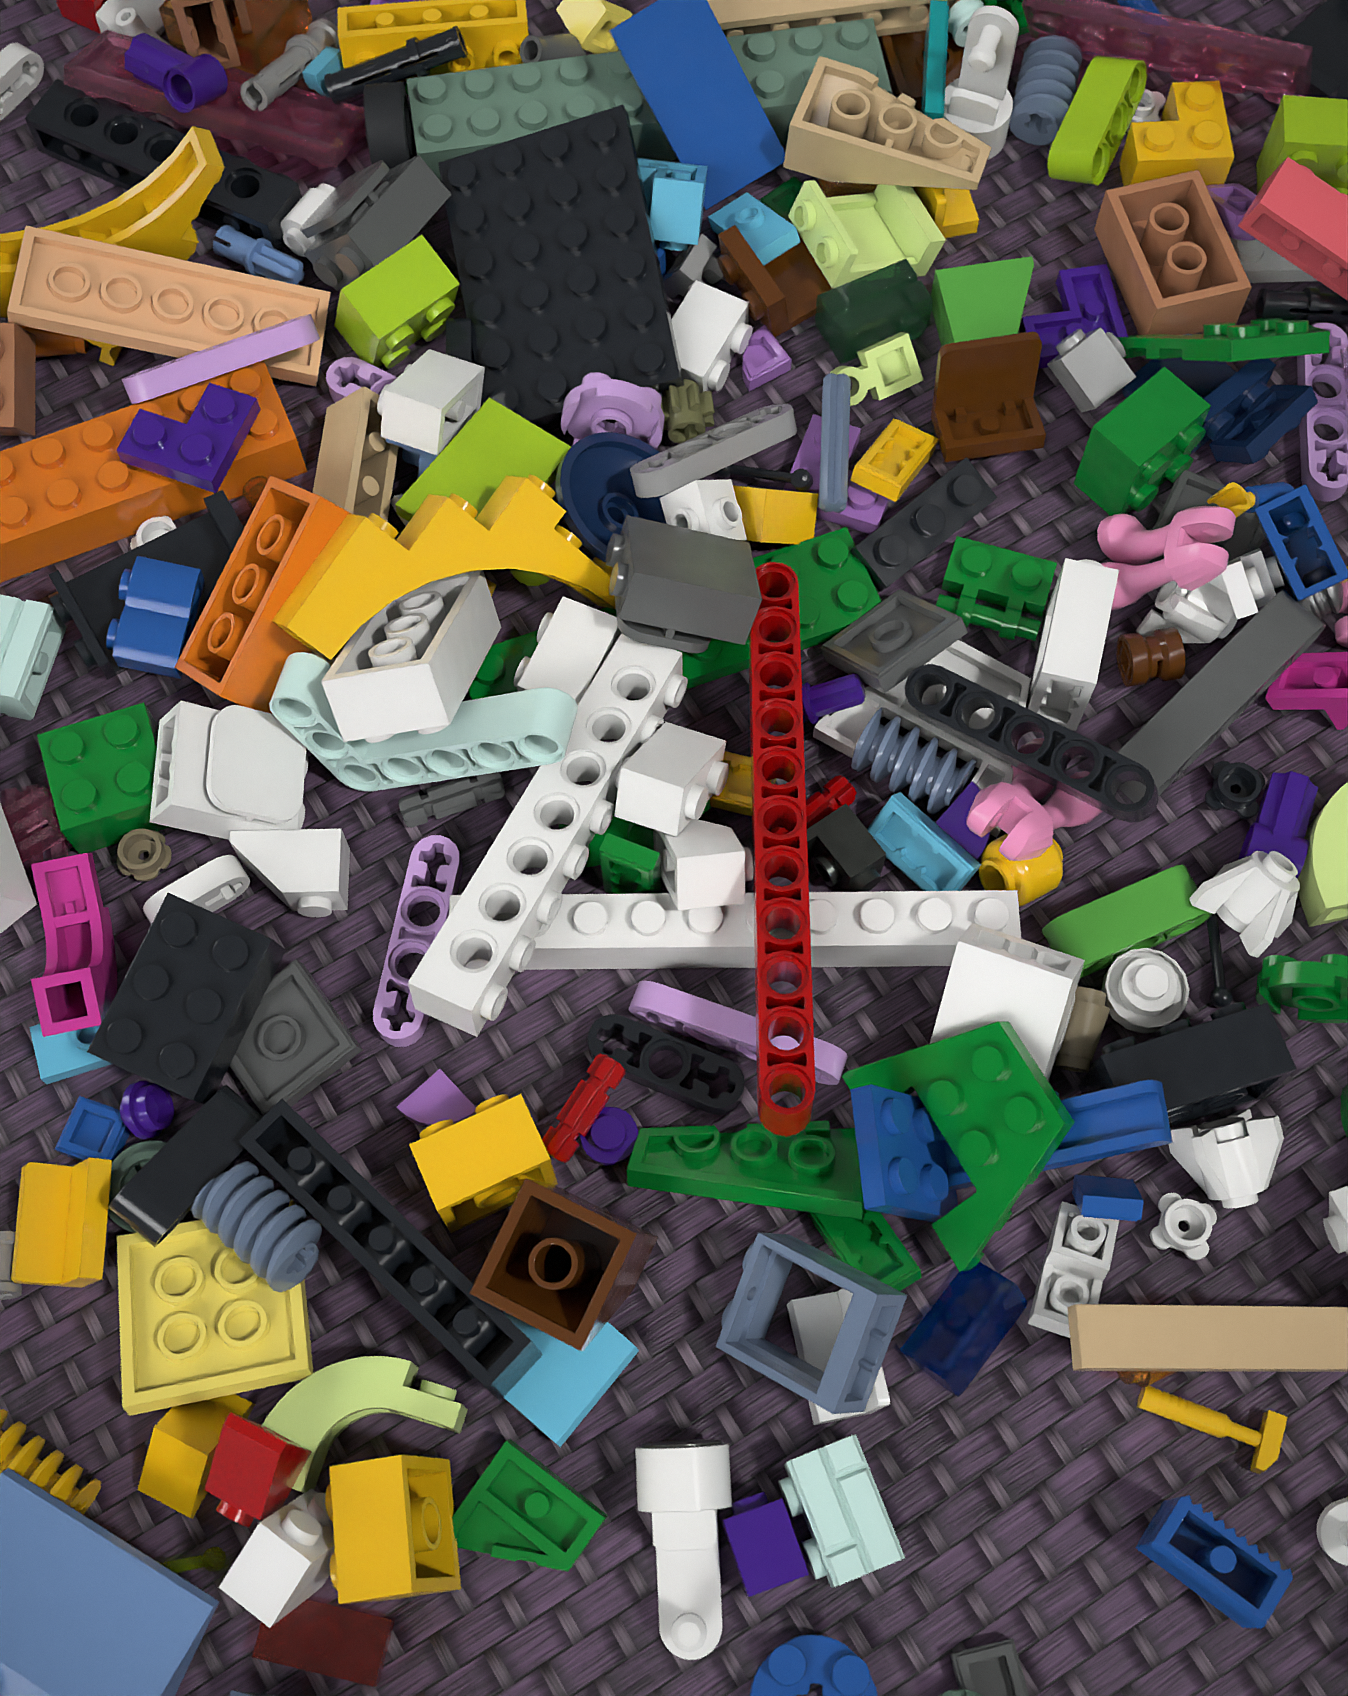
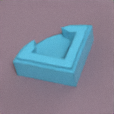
(326, 62)

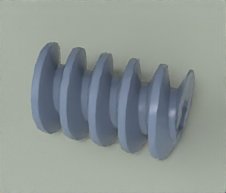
(1045, 88)
(910, 763)
(260, 1225)

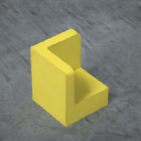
(591, 22)

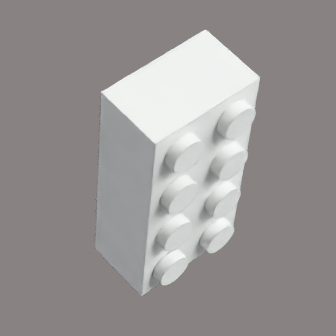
(413, 660)

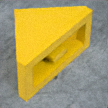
(777, 514)
(184, 1451)

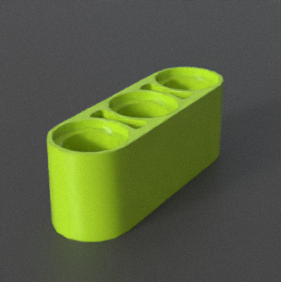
(1097, 120)

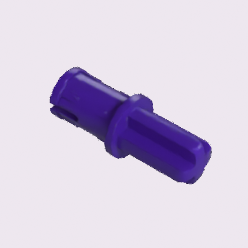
(831, 697)

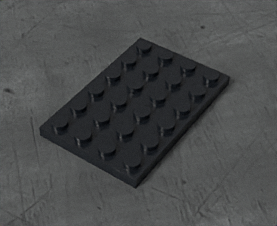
(560, 264)

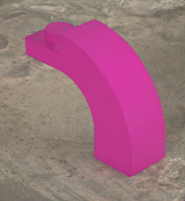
(79, 946)

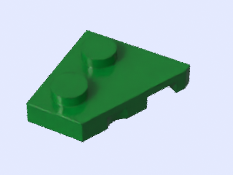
(526, 1513)

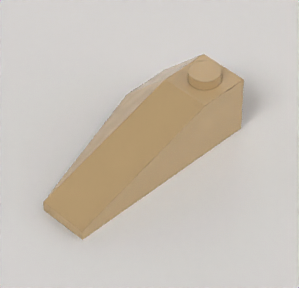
(866, 135)

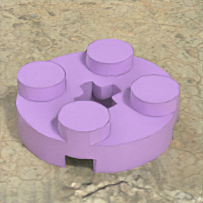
(603, 398)

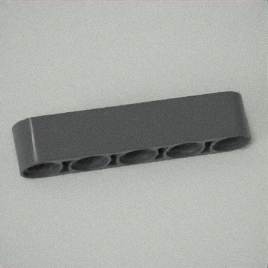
(1221, 692)

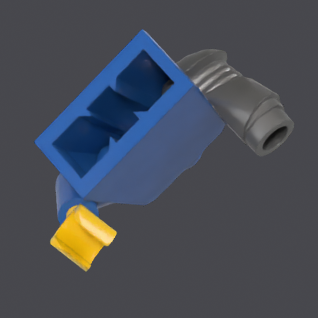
(1296, 540)

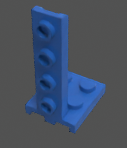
(916, 1175)

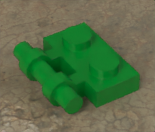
(999, 578)

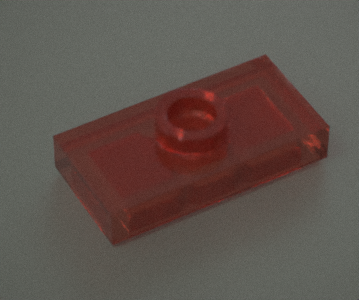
(328, 1642)

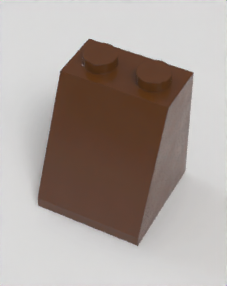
(562, 1263)

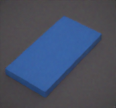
(699, 94)

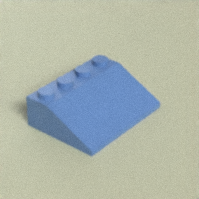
(86, 1606)

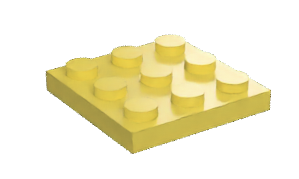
(202, 1322)

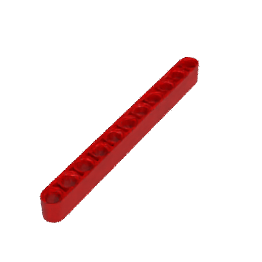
(780, 854)

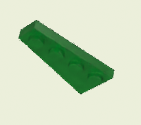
(754, 1166)

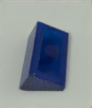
(965, 1327)

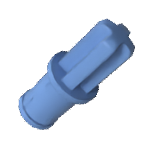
(258, 256)

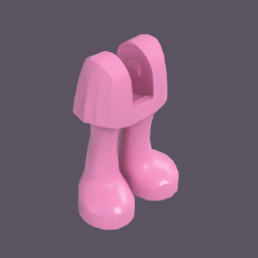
(1183, 542)
(1020, 815)

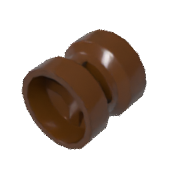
(1150, 656)

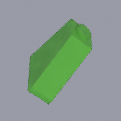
(980, 299)

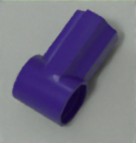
(183, 79)
(1283, 818)

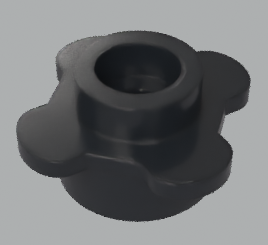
(1243, 777)

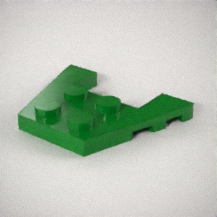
(1233, 342)
(992, 1114)

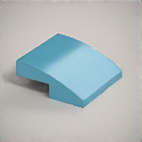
(568, 1381)

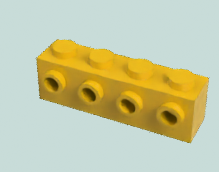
(489, 28)

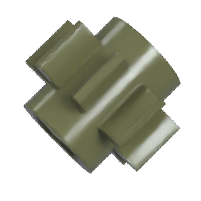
(686, 411)

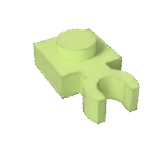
(884, 369)

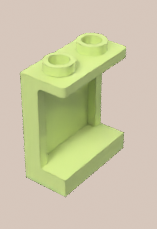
(865, 231)

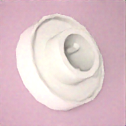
(1145, 990)

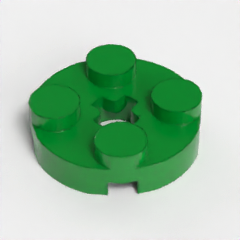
(1312, 987)

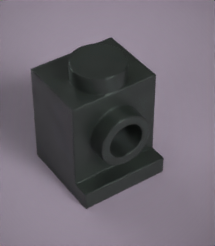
(845, 852)

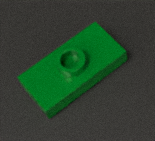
(629, 867)
(869, 1247)

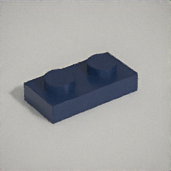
(1257, 431)

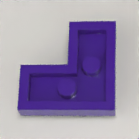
(1087, 304)
(193, 451)

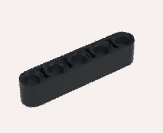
(1046, 763)

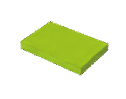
(480, 457)

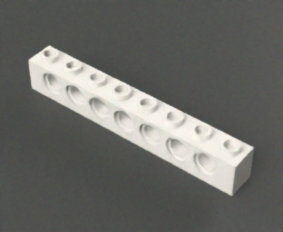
(471, 996)

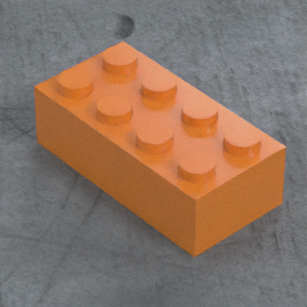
(235, 642)

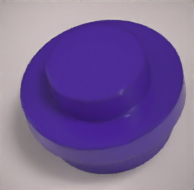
(146, 1109)
(610, 1137)

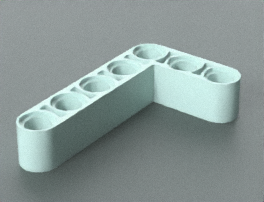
(482, 739)

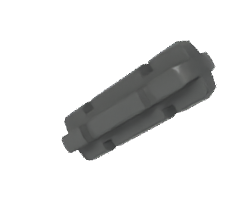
(450, 798)

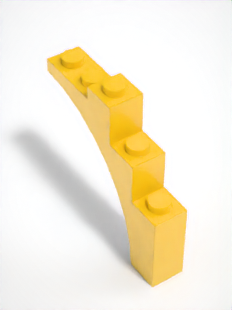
(147, 217)
(369, 569)

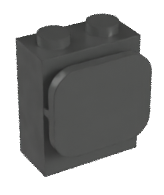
(371, 218)
(681, 585)

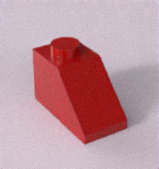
(253, 1470)

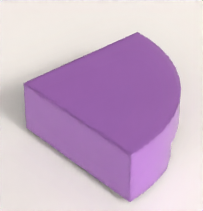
(763, 359)
(436, 1101)

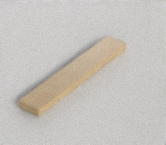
(1208, 1338)

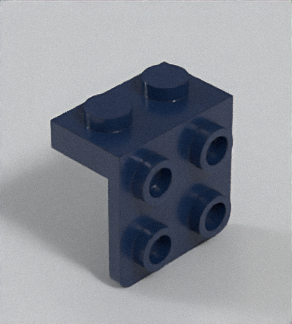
(1218, 384)

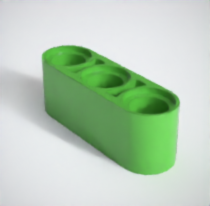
(1127, 920)

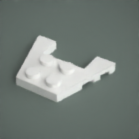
(846, 726)

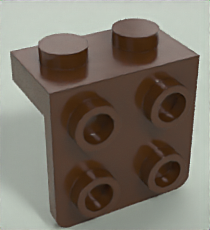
(778, 292)
(986, 397)

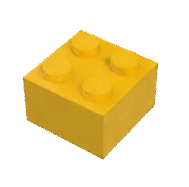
(481, 1160)
(392, 1528)

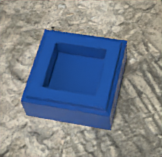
(93, 1132)
(1107, 1198)

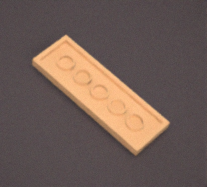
(156, 301)

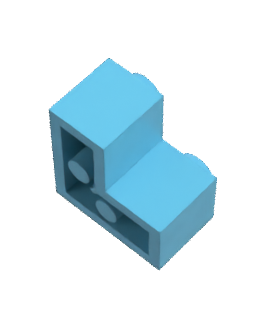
(674, 201)

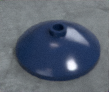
(599, 490)

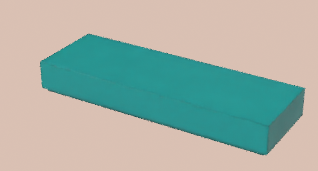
(935, 60)

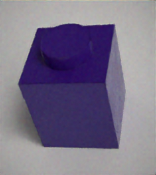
(763, 1544)

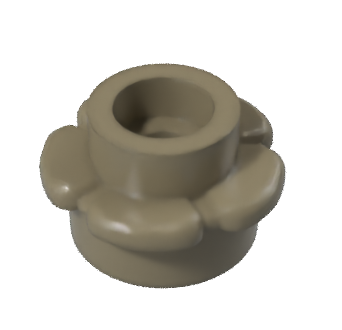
(142, 841)

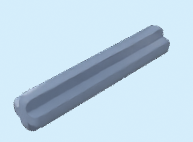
(834, 443)

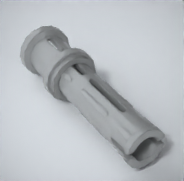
(288, 68)

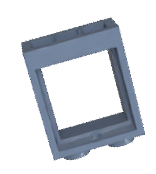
(860, 1342)

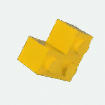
(1187, 138)

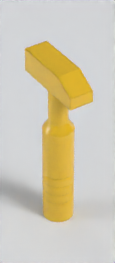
(1266, 1441)

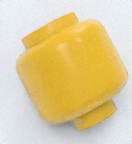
(1030, 877)

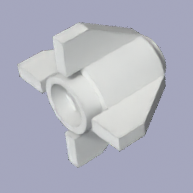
(1196, 614)
(1252, 897)
(1230, 1155)

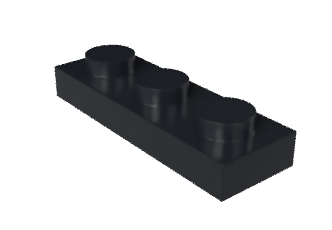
(923, 524)

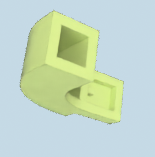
(1325, 869)
(353, 1389)

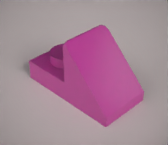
(1314, 683)

